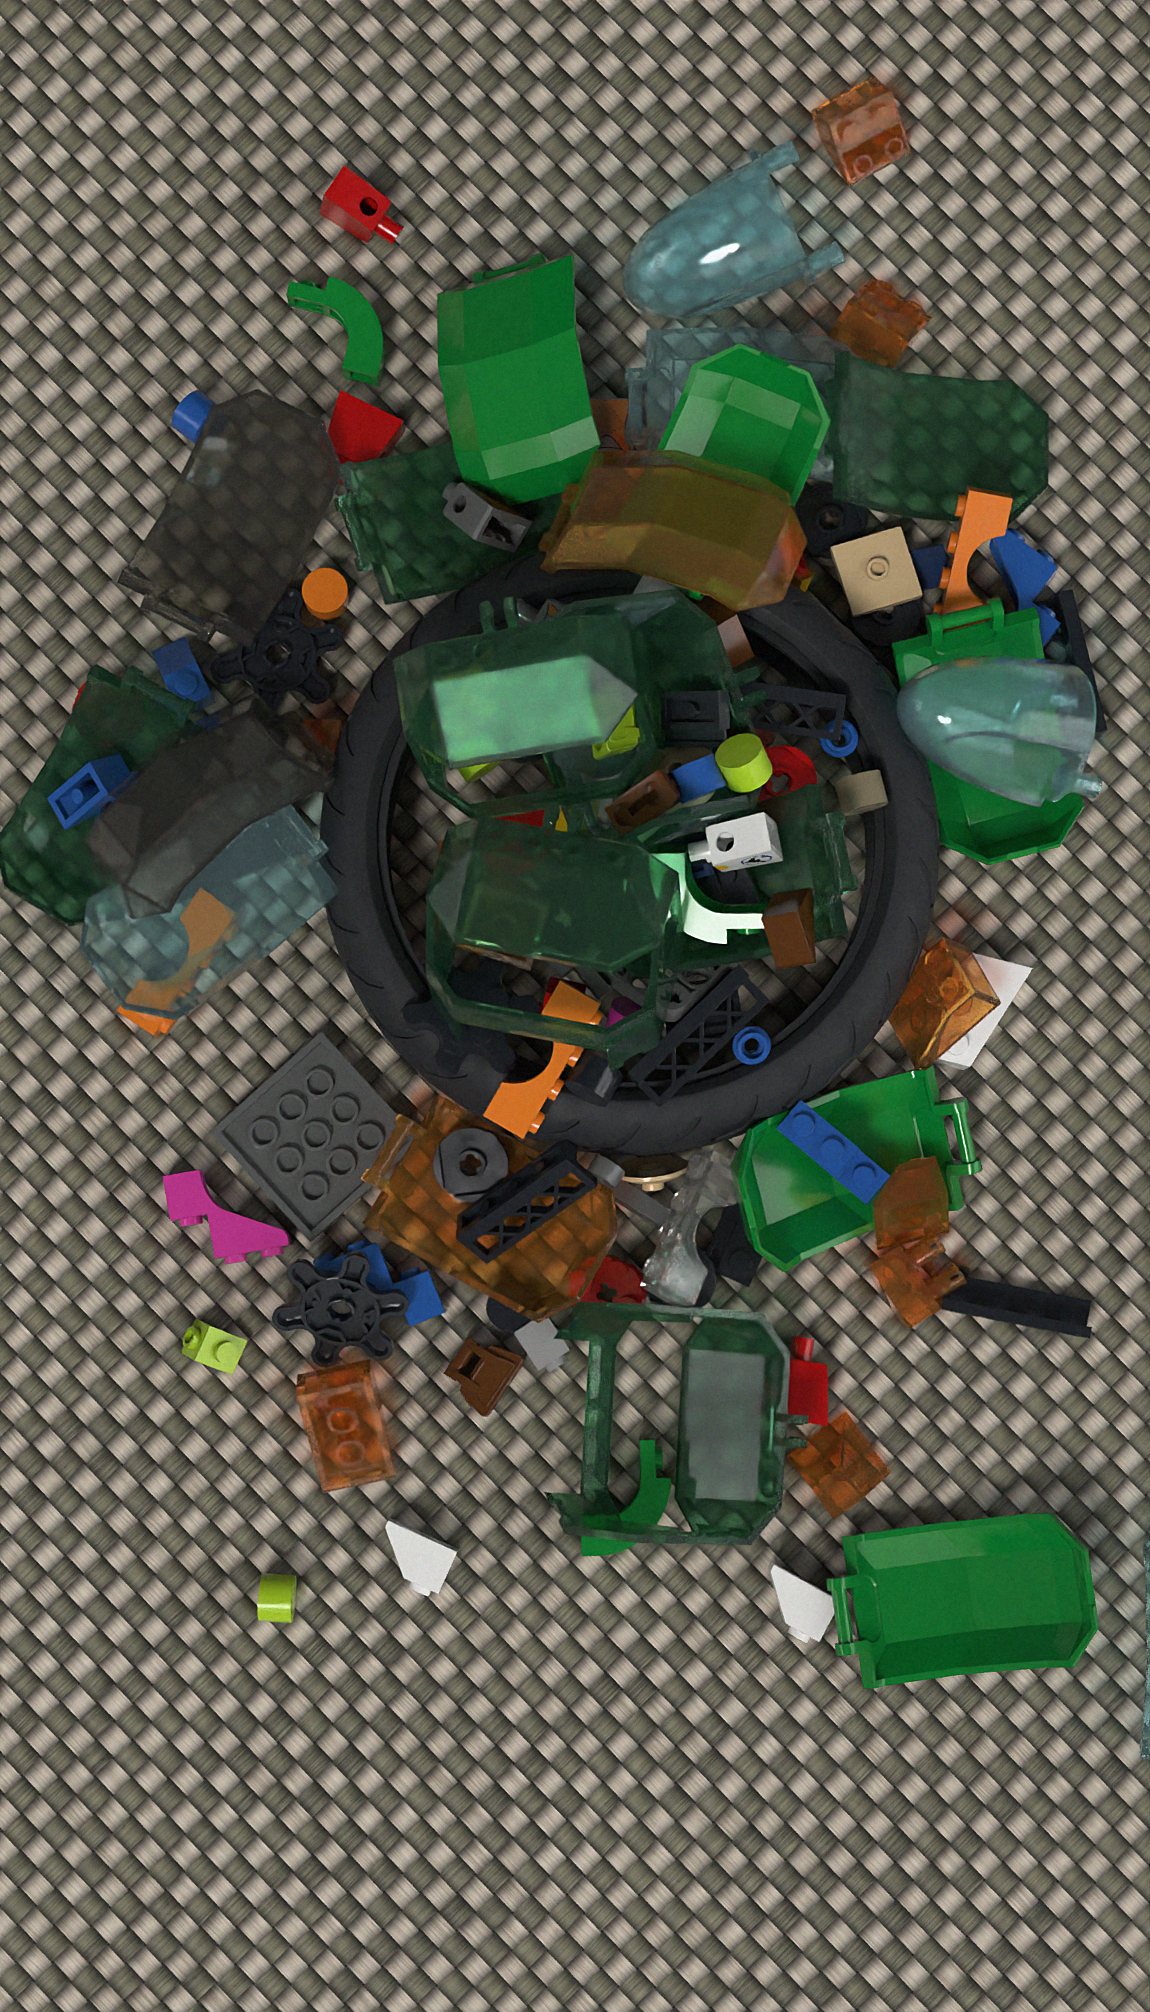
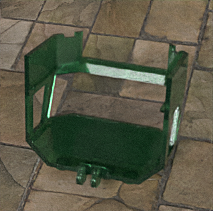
(528, 696)
(559, 903)
(727, 1426)

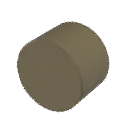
(861, 792)

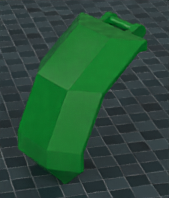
(516, 380)
(752, 417)
(969, 817)
(799, 1209)
(964, 1598)

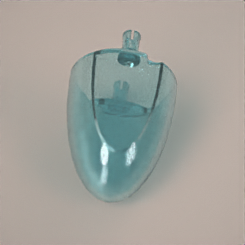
(723, 245)
(1005, 724)

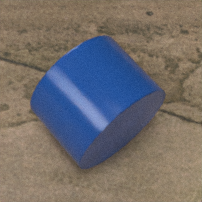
(191, 414)
(698, 779)

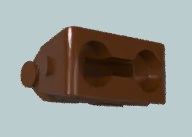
(643, 802)
(488, 1378)

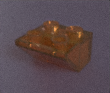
(862, 130)
(880, 324)

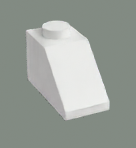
(420, 1557)
(801, 1604)

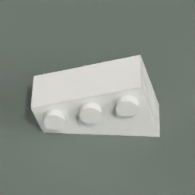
(1006, 981)

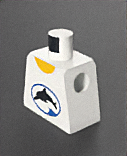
(754, 844)

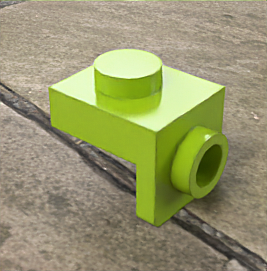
(213, 1346)

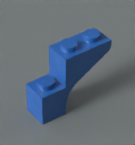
(1026, 577)
(834, 1152)
(418, 1286)

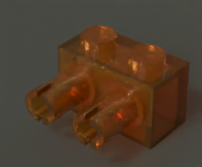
(901, 1285)

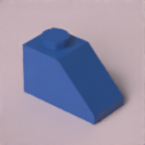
(183, 673)
(87, 789)

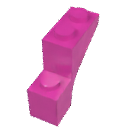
(231, 1233)

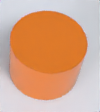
(325, 593)

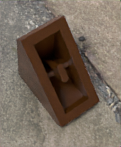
(729, 629)
(790, 927)

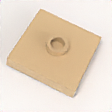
(876, 572)

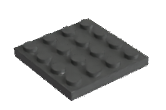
(311, 1135)

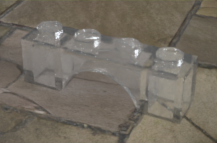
(675, 1266)

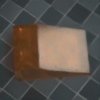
(941, 1002)
(345, 1425)

